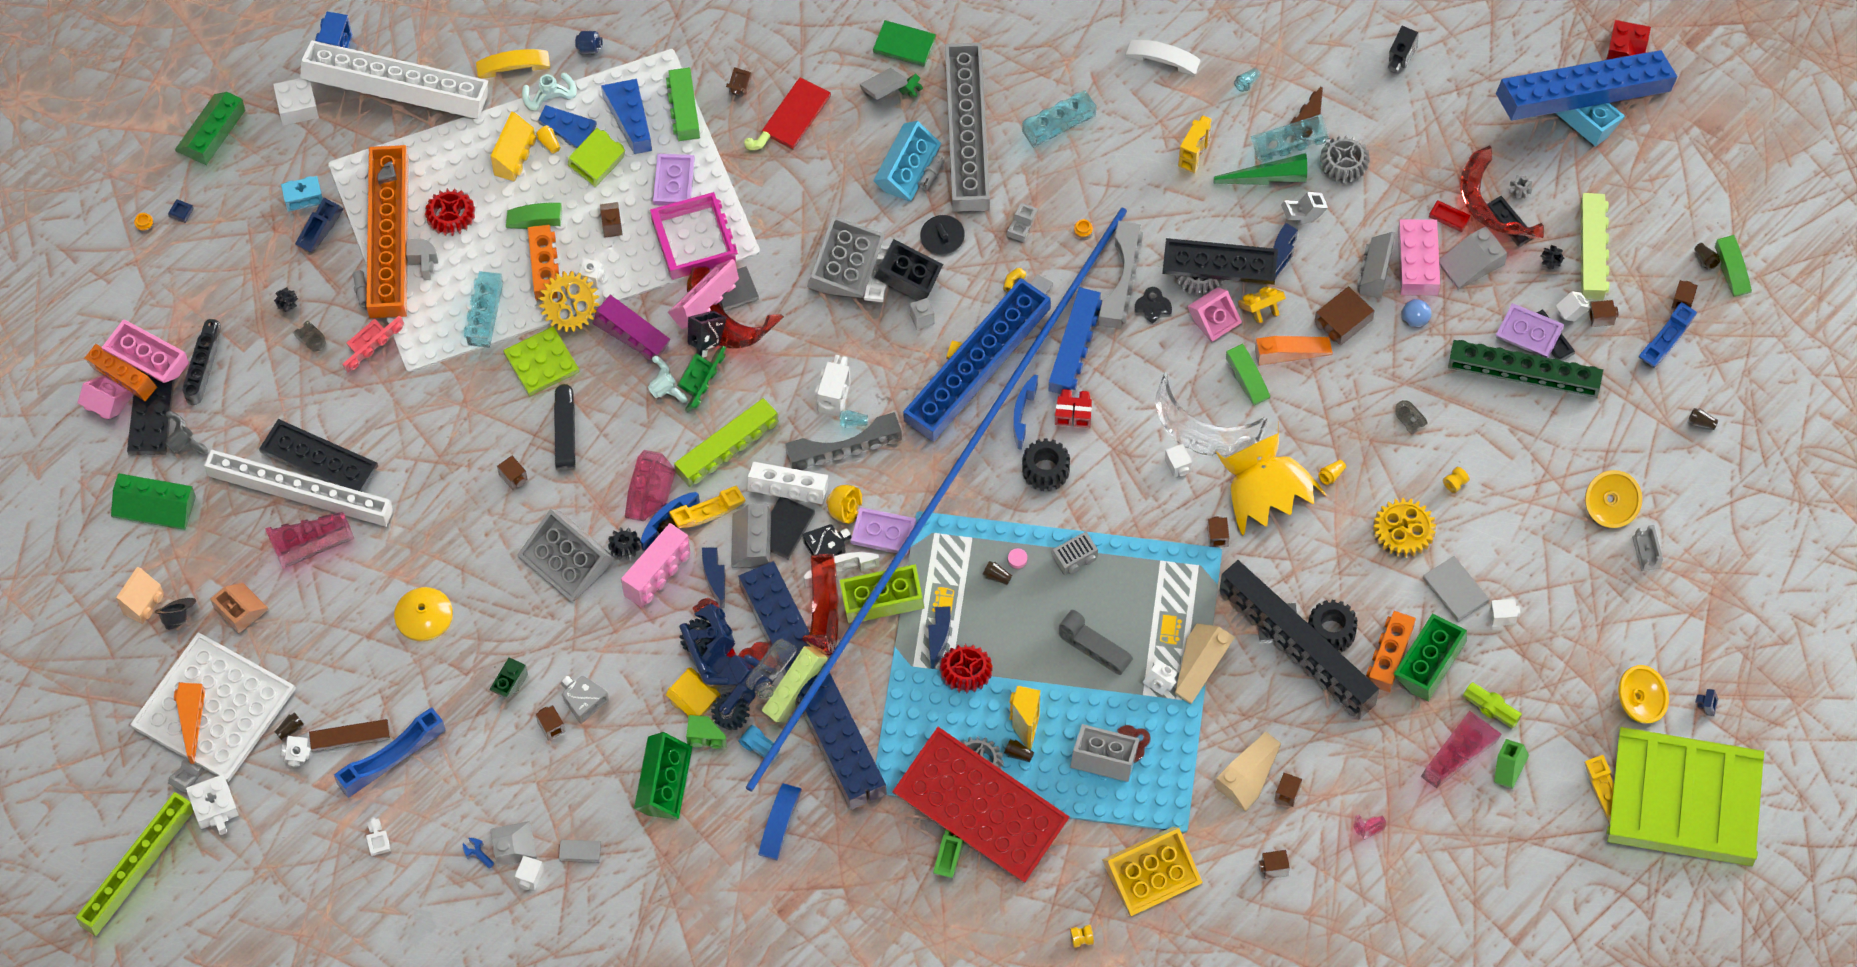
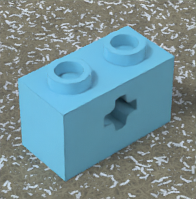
(302, 193)

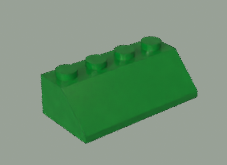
(211, 127)
(152, 501)
(1431, 656)
(663, 776)

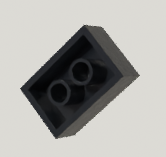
(908, 270)

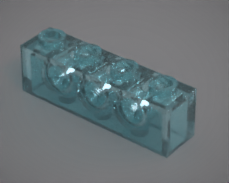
(1055, 126)
(1297, 129)
(482, 335)

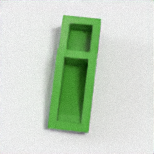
(534, 215)
(1733, 265)
(1247, 374)
(948, 855)

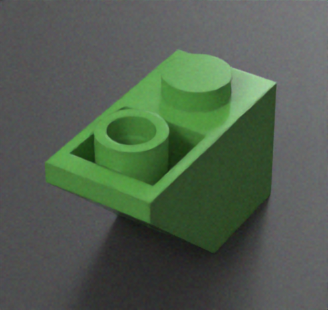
(704, 732)
(1510, 763)

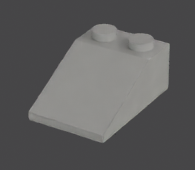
(1473, 258)

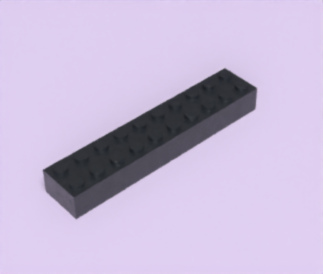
(1298, 640)

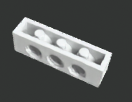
(787, 483)

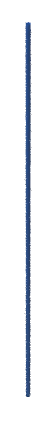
(933, 504)

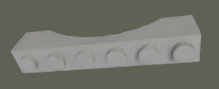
(1113, 306)

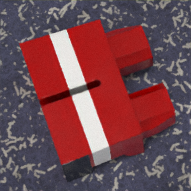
(1081, 405)

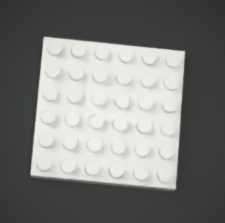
(236, 708)

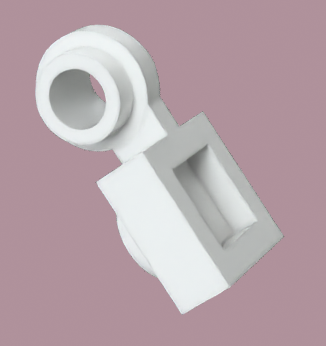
(377, 842)

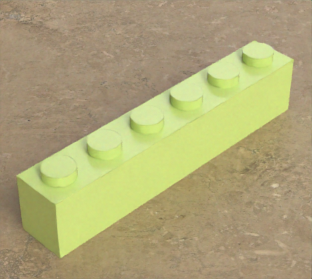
(1594, 246)

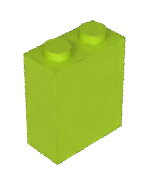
(596, 157)

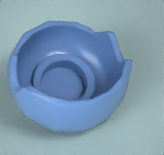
(1416, 313)

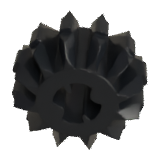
(620, 549)

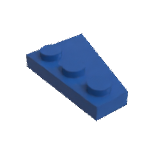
(569, 126)

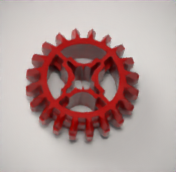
(451, 205)
(962, 677)

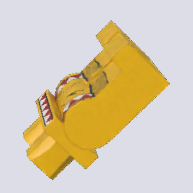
(1194, 144)

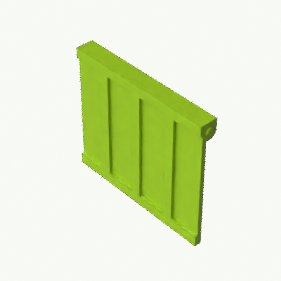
(1686, 796)

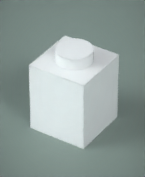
(1573, 306)
(1178, 460)
(1504, 612)
(529, 873)

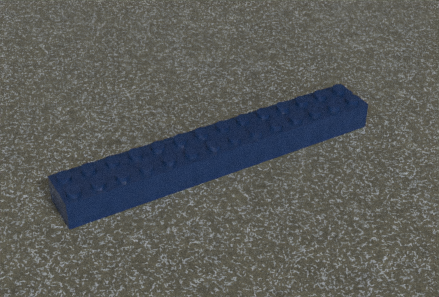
(827, 712)

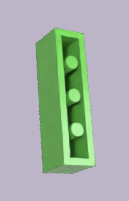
(684, 104)

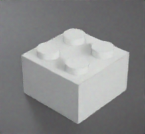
(295, 101)

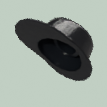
(175, 612)

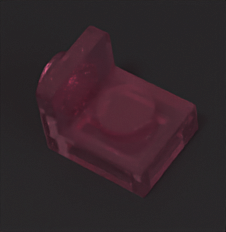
(1371, 827)

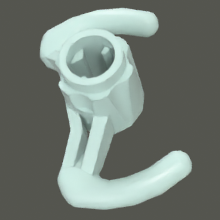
(548, 90)
(665, 383)

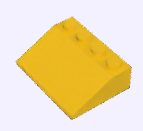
(1152, 870)

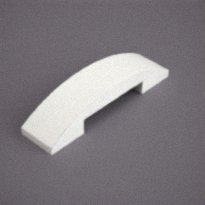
(1165, 54)
(876, 289)
(863, 559)

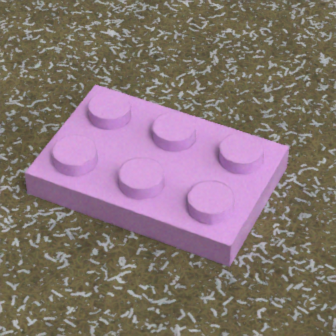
(673, 178)
(1529, 330)
(881, 530)

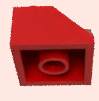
(1628, 39)

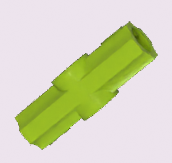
(1492, 705)

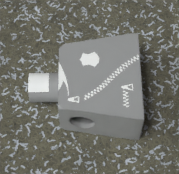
(583, 697)

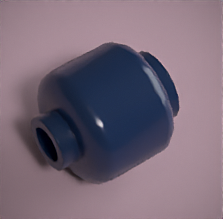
(588, 42)

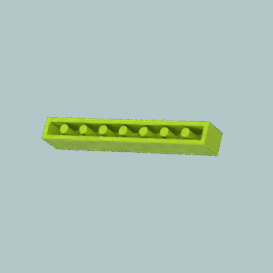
(135, 864)

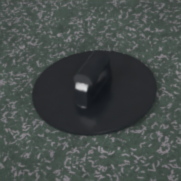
(942, 234)

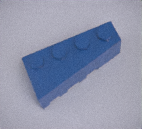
(627, 108)

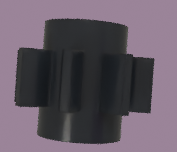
(1552, 257)
(286, 299)

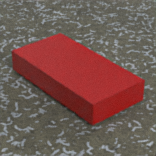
(1449, 216)

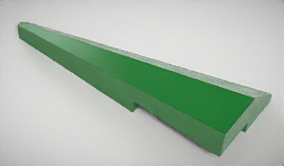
(1283, 170)

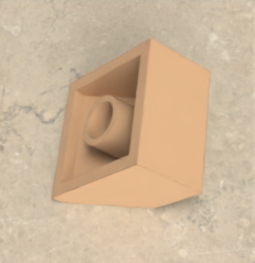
(139, 596)

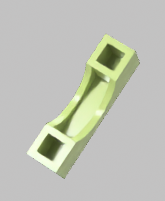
(805, 666)

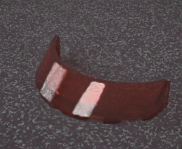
(1471, 194)
(734, 334)
(825, 603)

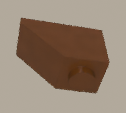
(611, 219)

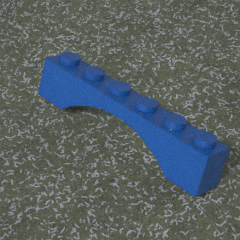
(416, 735)

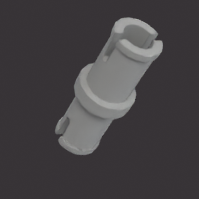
(931, 172)
(360, 287)

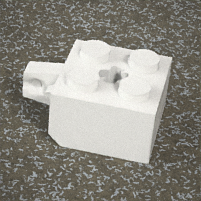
(209, 813)

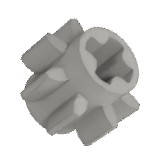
(1520, 187)

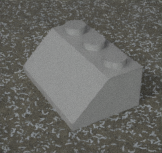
(1376, 265)
(751, 536)
(1104, 753)

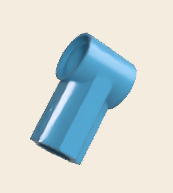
(755, 741)

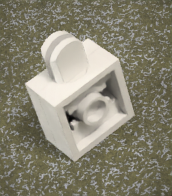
(834, 387)

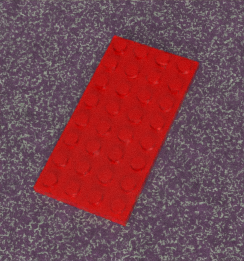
(981, 804)

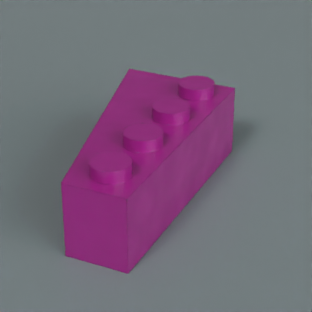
(630, 328)

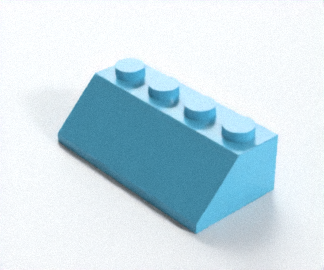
(1593, 122)
(907, 160)

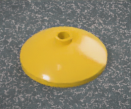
(1625, 502)
(426, 623)
(1643, 694)

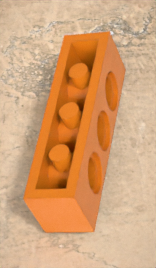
(538, 237)
(120, 372)
(1404, 626)

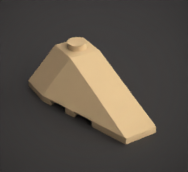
(1201, 655)
(1248, 772)

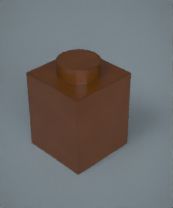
(1685, 293)
(1603, 313)
(512, 472)
(1218, 532)
(550, 722)
(1288, 790)
(1274, 864)

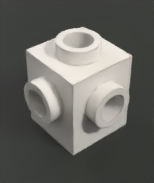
(593, 270)
(1160, 677)
(298, 744)

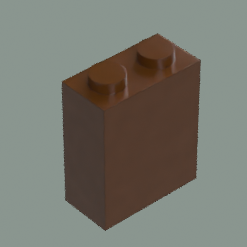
(1344, 316)

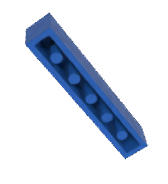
(1075, 340)

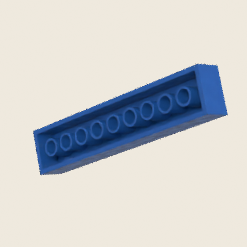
(1586, 85)
(977, 360)

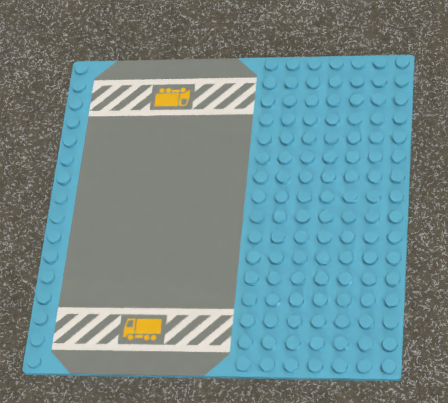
(1134, 594)

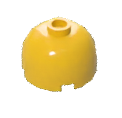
(844, 502)

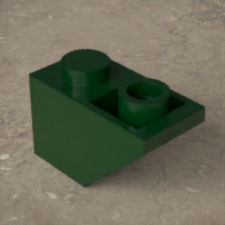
(509, 678)

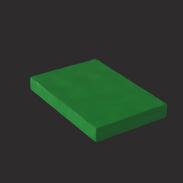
(904, 43)

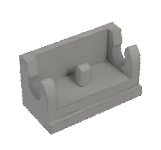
(1648, 548)

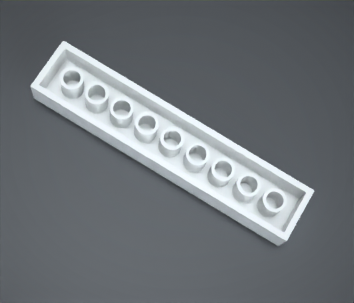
(394, 79)

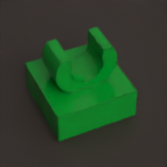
(912, 83)

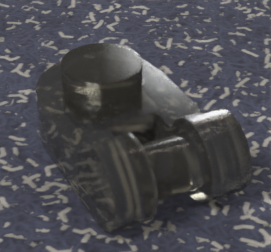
(314, 340)
(1405, 411)

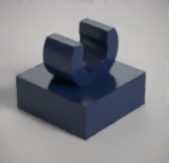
(1708, 702)

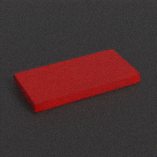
(796, 112)

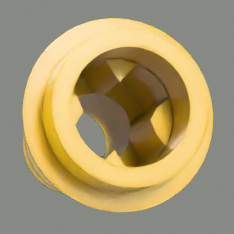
(548, 139)
(1331, 472)

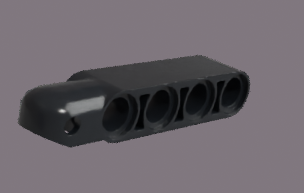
(191, 384)
(564, 427)

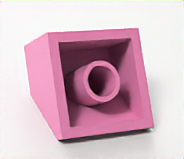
(1215, 313)
(104, 397)

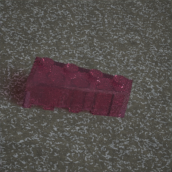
(308, 538)
(1463, 746)

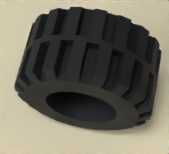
(1046, 451)
(1339, 613)

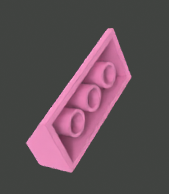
(705, 293)
(146, 352)

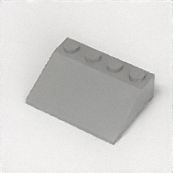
(846, 259)
(565, 555)

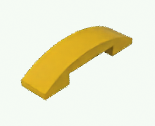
(512, 60)
(708, 510)
(1601, 782)

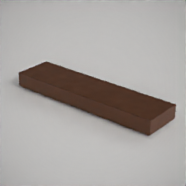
(349, 735)

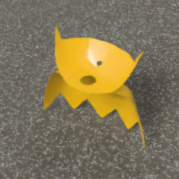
(1259, 488)

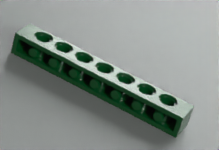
(1531, 375)

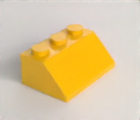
(512, 147)
(1025, 713)

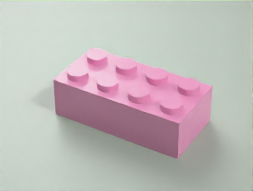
(1418, 257)
(656, 565)

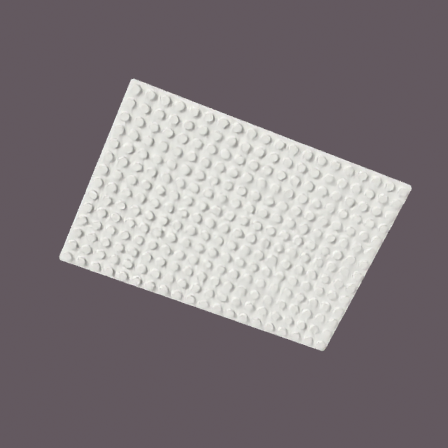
(460, 158)

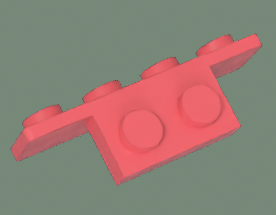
(369, 339)

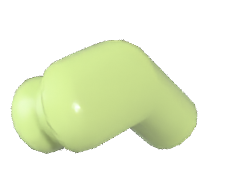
(751, 144)

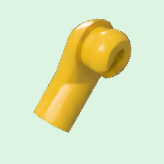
(1011, 277)

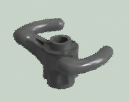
(182, 436)

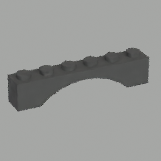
(807, 453)

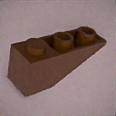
(1310, 110)

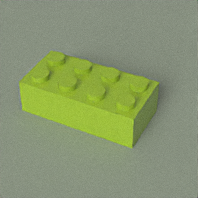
(899, 595)

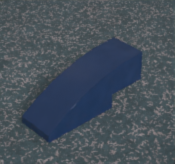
(319, 225)
(1284, 242)
(714, 574)
(939, 634)

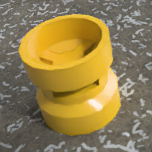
(1456, 479)
(1081, 936)

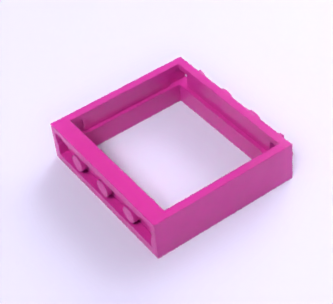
(686, 207)

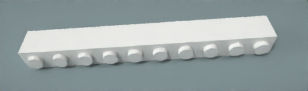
(298, 488)

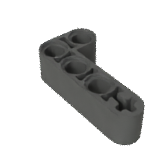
(1093, 644)

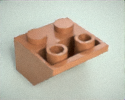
(238, 606)

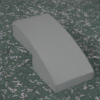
(1022, 222)
(185, 775)

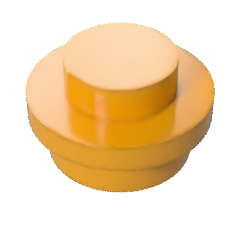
(143, 221)
(1083, 228)

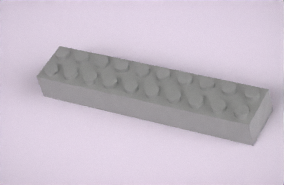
(967, 127)

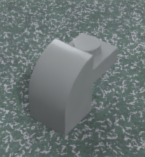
(1307, 209)
(424, 253)

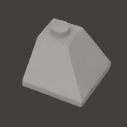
(513, 843)

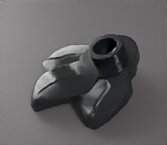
(1153, 307)

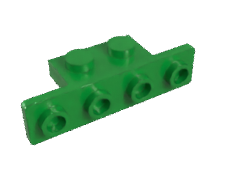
(697, 375)

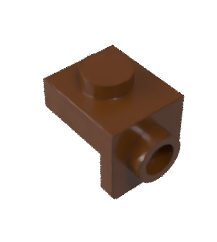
(739, 81)

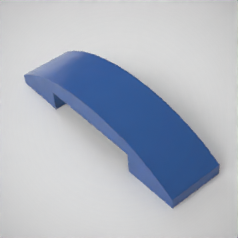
(1669, 335)
(1027, 392)
(650, 532)
(779, 821)

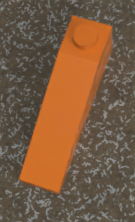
(1290, 348)
(190, 707)

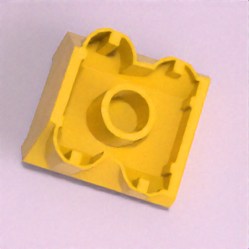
(692, 694)

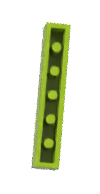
(726, 442)

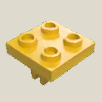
(1266, 297)

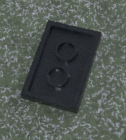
(787, 526)

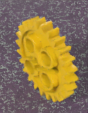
(553, 309)
(1404, 527)

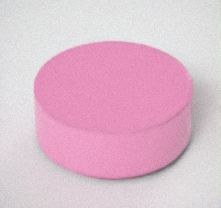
(1017, 558)

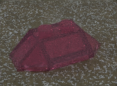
(649, 485)

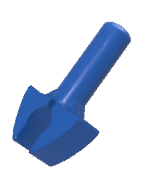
(477, 852)

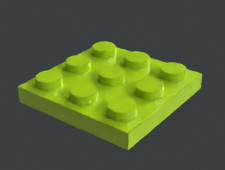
(541, 361)

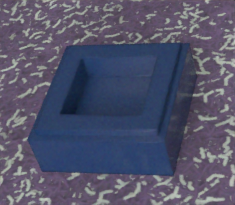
(180, 211)

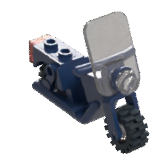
(709, 649)

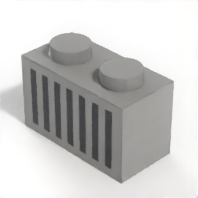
(1075, 553)

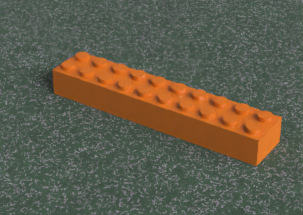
(387, 234)

